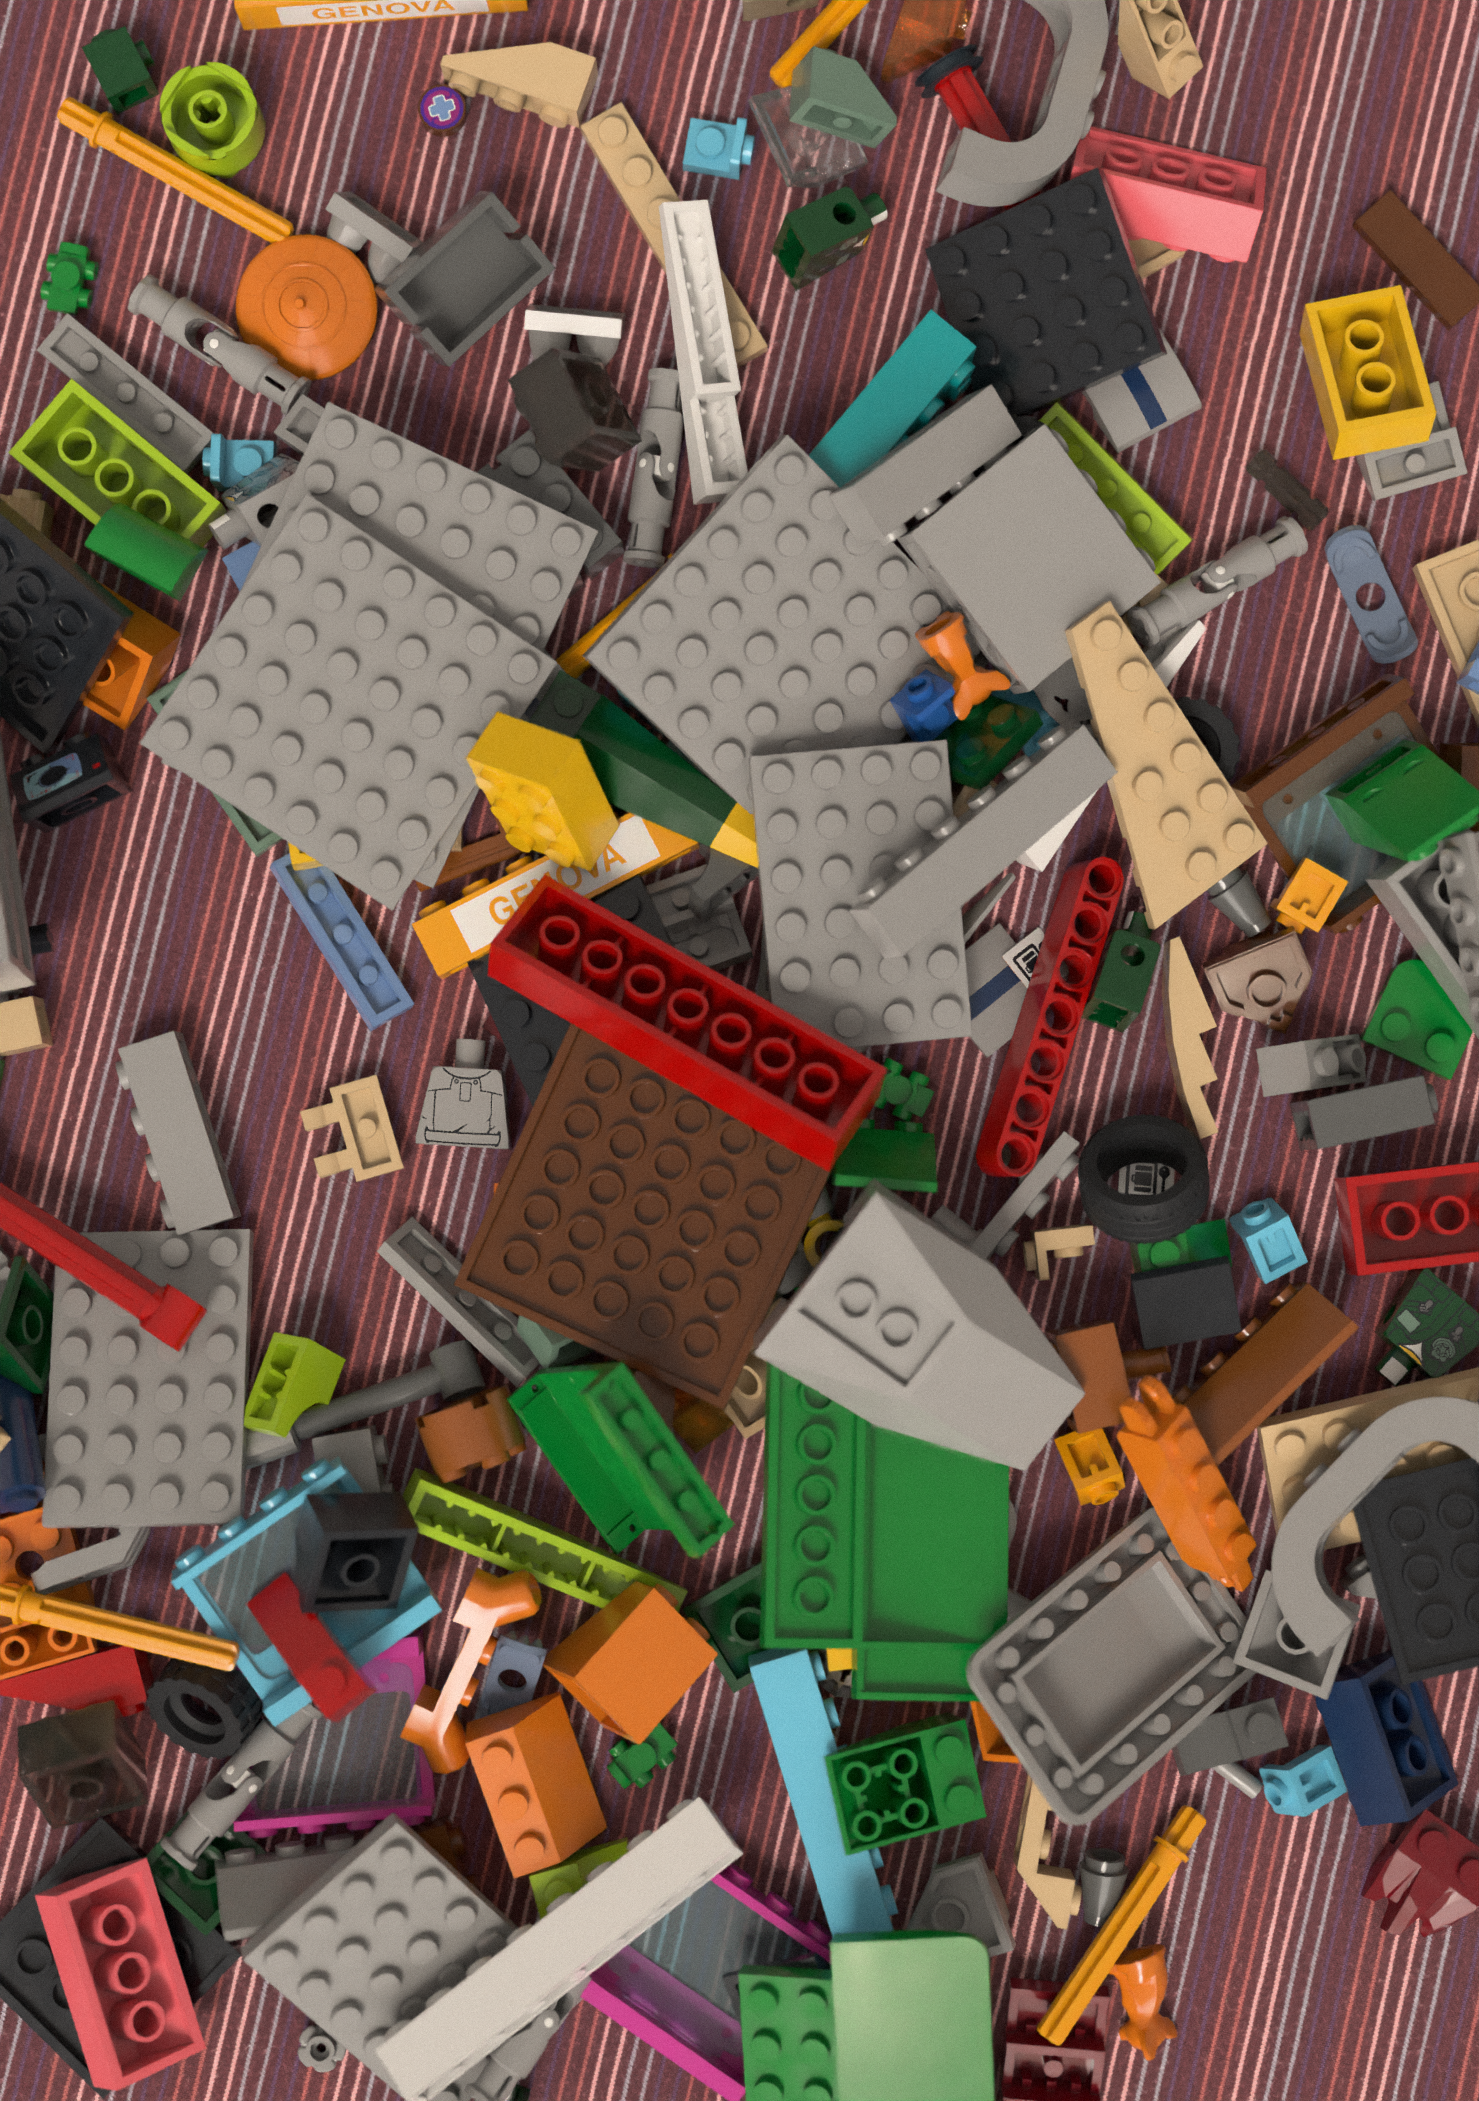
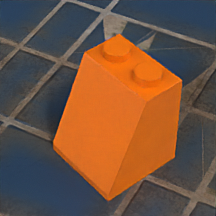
(632, 1660)

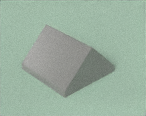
(1277, 1652)

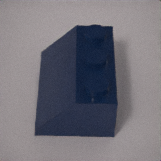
(1385, 1742)

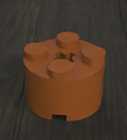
(471, 1433)

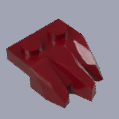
(1425, 1876)

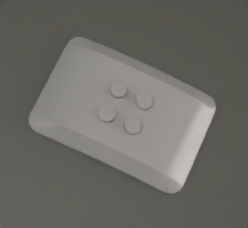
(1110, 1668)

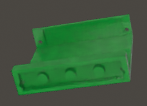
(618, 1456)

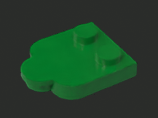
(1417, 1021)

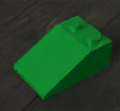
(894, 1158)

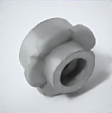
(309, 2053)

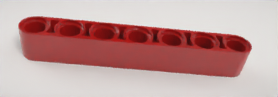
(1033, 1032)

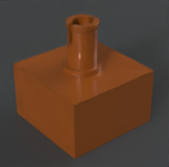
(1102, 1370)

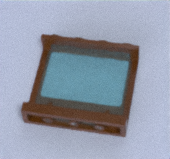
(1290, 787)

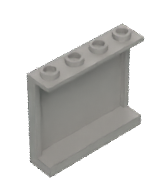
(1029, 557)

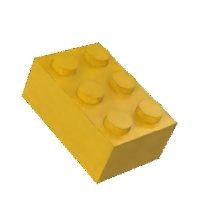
(1367, 372)
(543, 791)

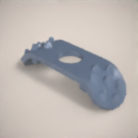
(1357, 563)
(514, 1655)

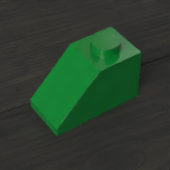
(1198, 1243)

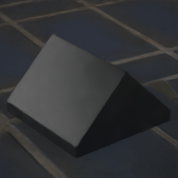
(1183, 1303)

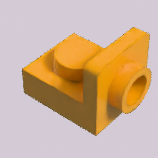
(1308, 897)
(1091, 1466)

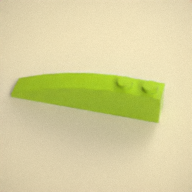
(523, 1542)

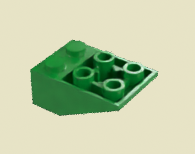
(1405, 802)
(904, 1783)

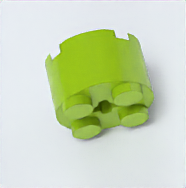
(223, 96)

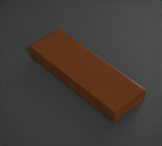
(1418, 260)

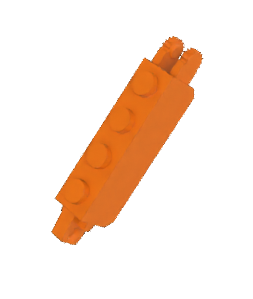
(1185, 1485)

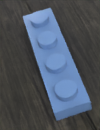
(344, 941)

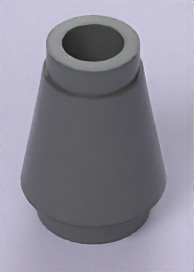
(1240, 902)
(1102, 1883)

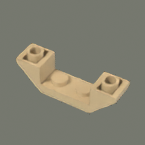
(1050, 1884)

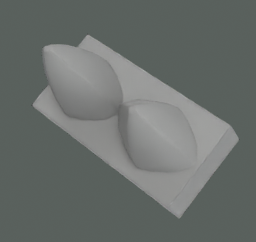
(358, 221)
(553, 327)

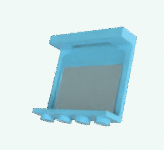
(259, 1551)

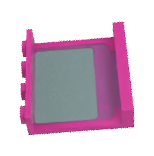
(355, 1766)
(671, 1976)

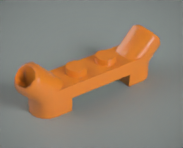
(485, 1605)

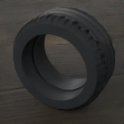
(1137, 1141)

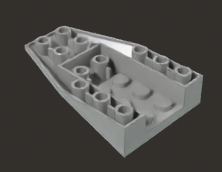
(921, 1338)

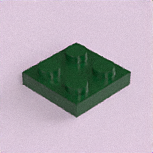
(987, 740)

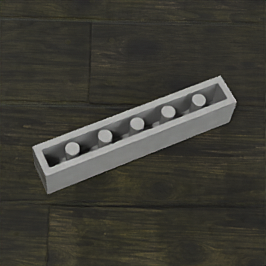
(982, 841)

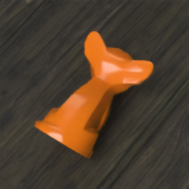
(948, 645)
(1143, 1987)

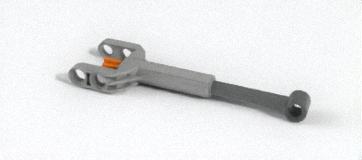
(452, 1373)

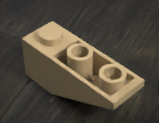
(1157, 44)
(527, 77)

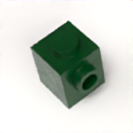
(121, 68)

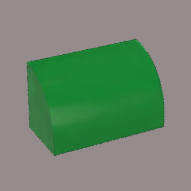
(146, 550)

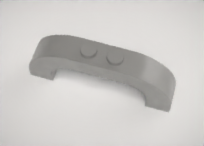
(1005, 173)
(1333, 1492)

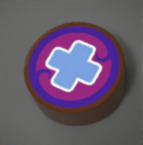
(442, 110)

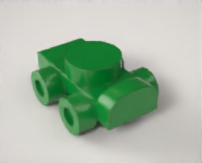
(68, 273)
(907, 1095)
(634, 1761)

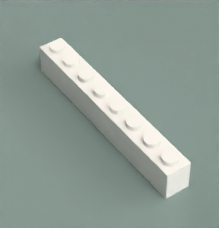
(557, 1951)

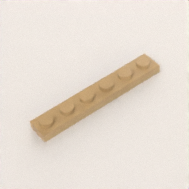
(642, 190)

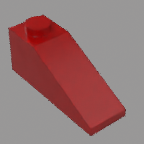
(311, 1650)
(98, 1677)

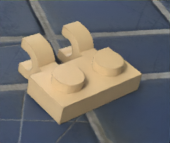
(365, 1129)

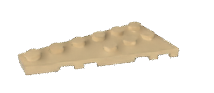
(1167, 789)

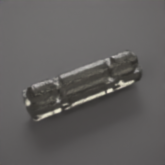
(1287, 489)

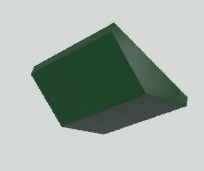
(26, 1327)
(733, 1620)
(196, 1891)

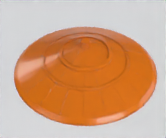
(307, 305)

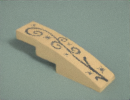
(1184, 1019)

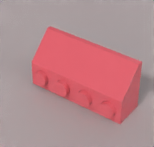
(1177, 193)
(120, 1973)

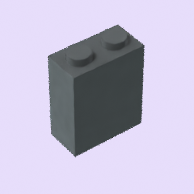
(1364, 1113)

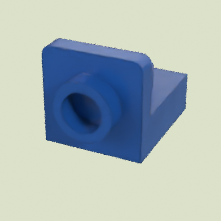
(925, 706)

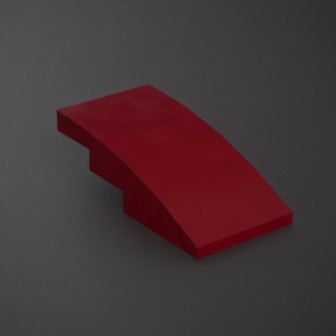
(1042, 2070)

